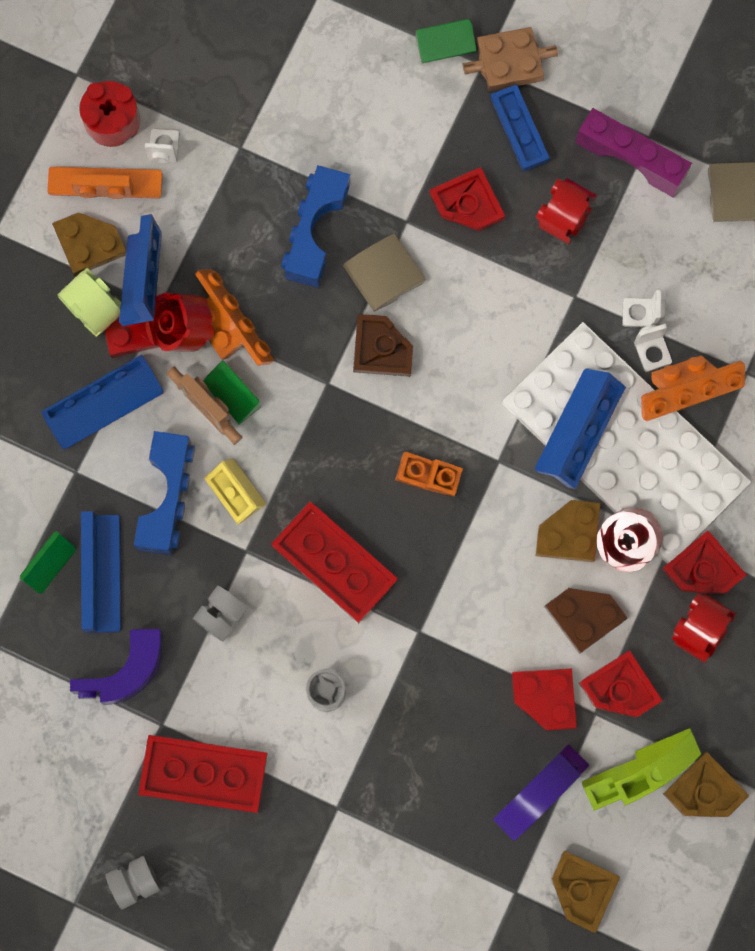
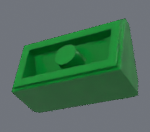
(445, 40)
(232, 392)
(47, 562)

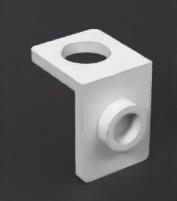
(162, 152)
(653, 308)
(652, 337)

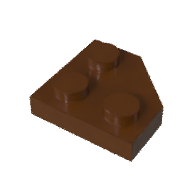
(381, 347)
(585, 616)

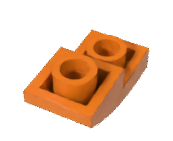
(428, 474)

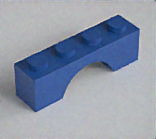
(326, 194)
(157, 530)

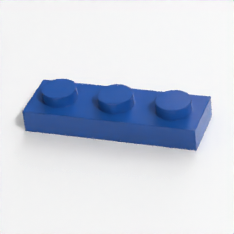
(519, 128)

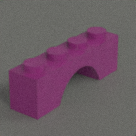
(611, 138)

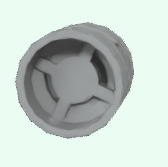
(227, 605)
(326, 690)
(135, 881)

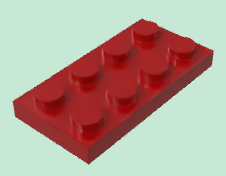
(334, 562)
(203, 774)

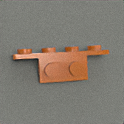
(105, 182)
(229, 323)
(689, 384)

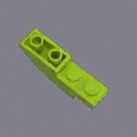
(645, 774)

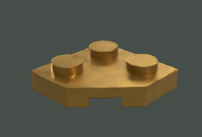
(88, 242)
(570, 532)
(706, 790)
(583, 890)

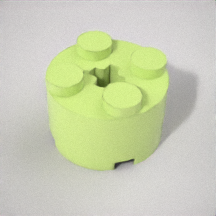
(91, 302)

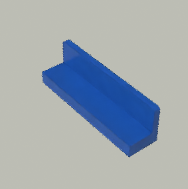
(141, 273)
(102, 402)
(580, 427)
(100, 573)

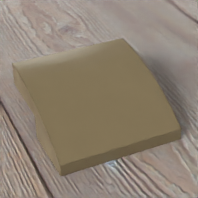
(732, 191)
(384, 272)

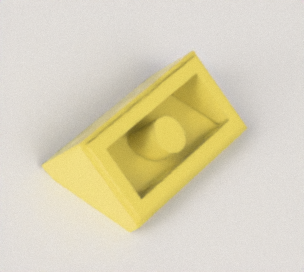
(235, 490)

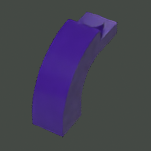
(136, 674)
(541, 792)

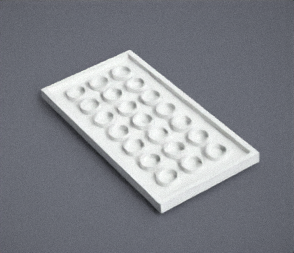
(637, 462)

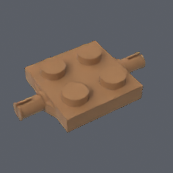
(510, 59)
(213, 410)

